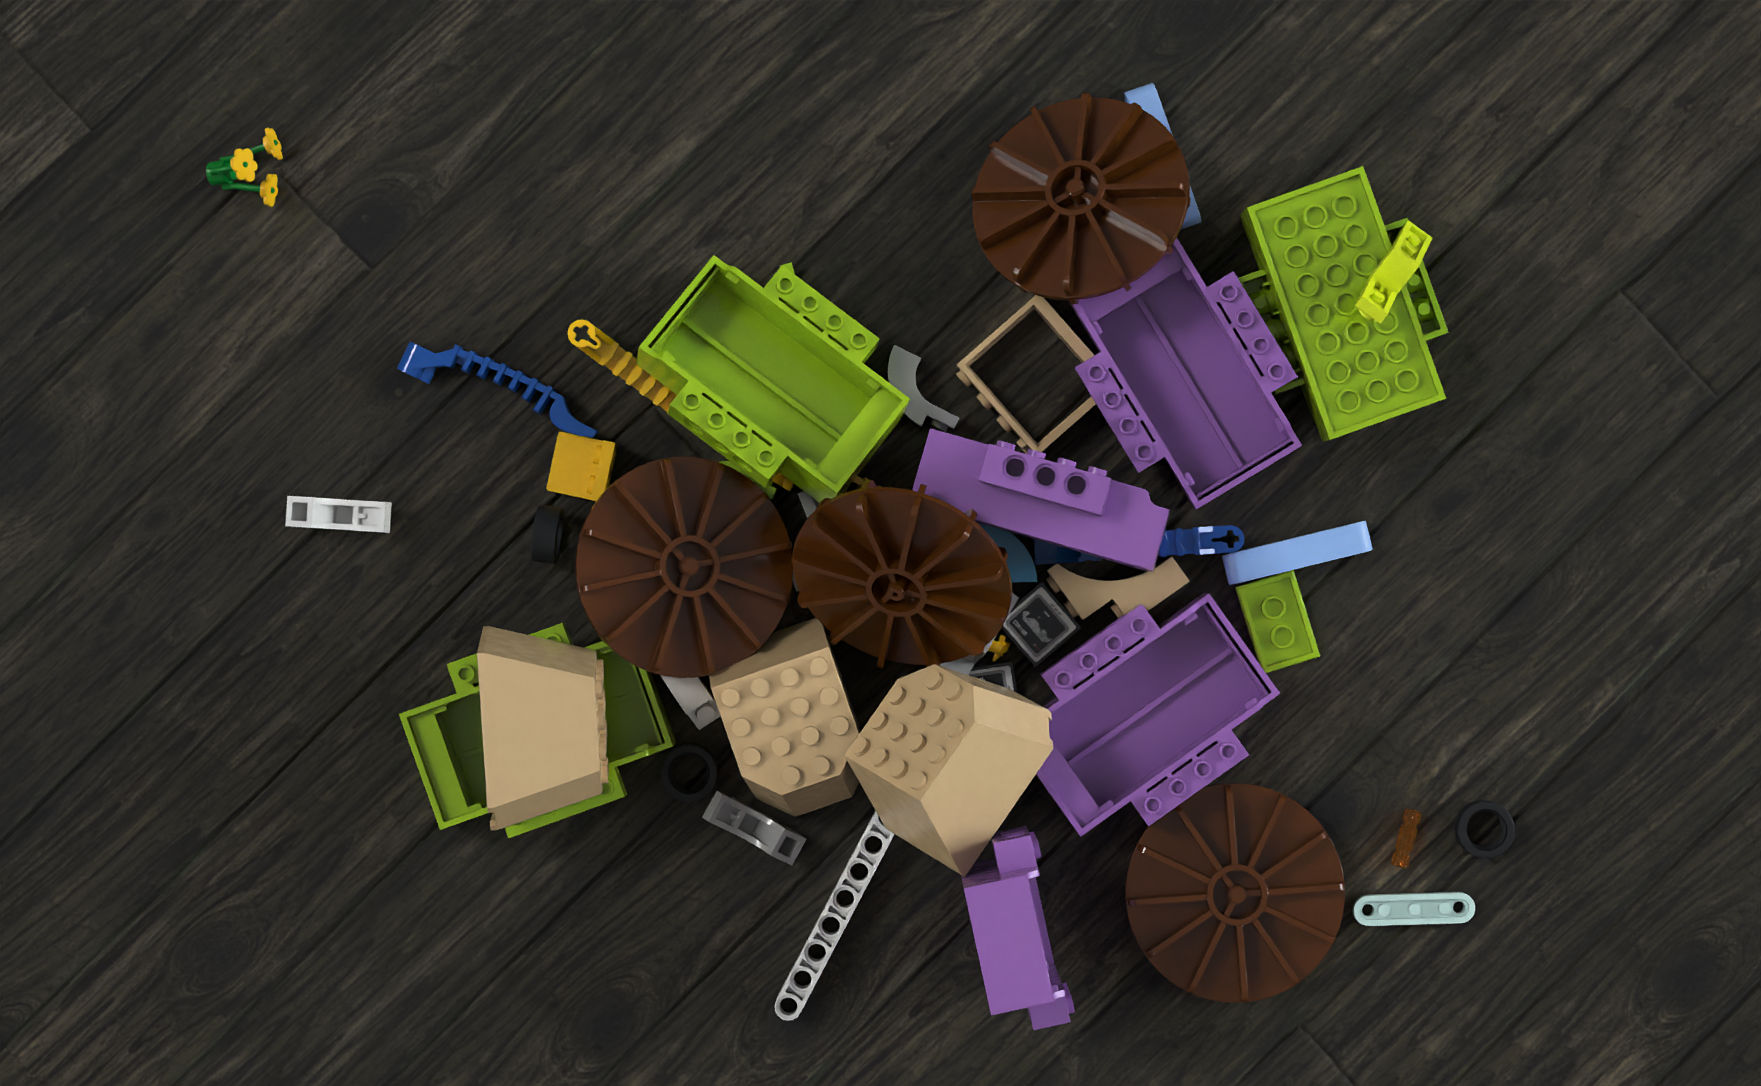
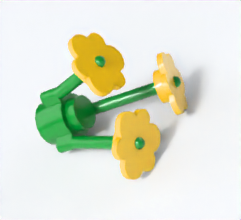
(242, 167)

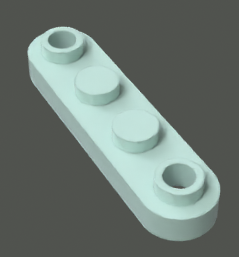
(1413, 908)

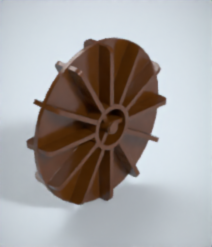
(1081, 198)
(684, 567)
(902, 575)
(1235, 893)

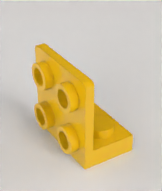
(581, 466)

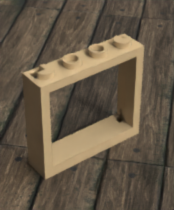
(989, 400)

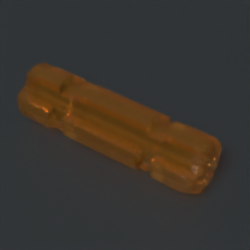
(1406, 838)

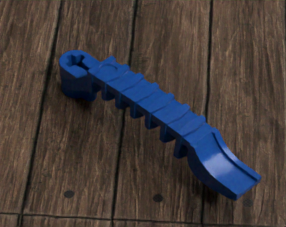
(423, 364)
(1173, 543)

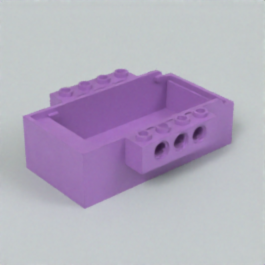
(1188, 377)
(1044, 499)
(1149, 713)
(1013, 932)

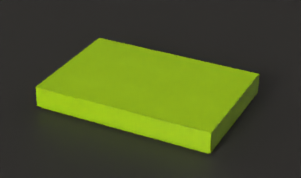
(1277, 621)

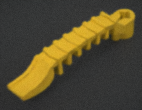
(621, 363)

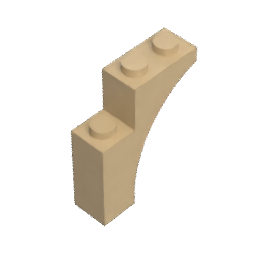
(1088, 595)

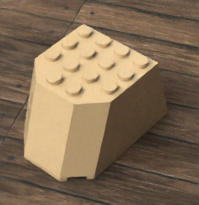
(790, 720)
(539, 724)
(949, 760)

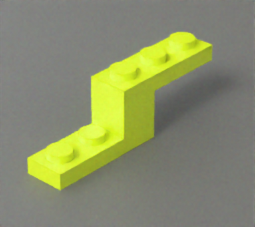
(1393, 272)

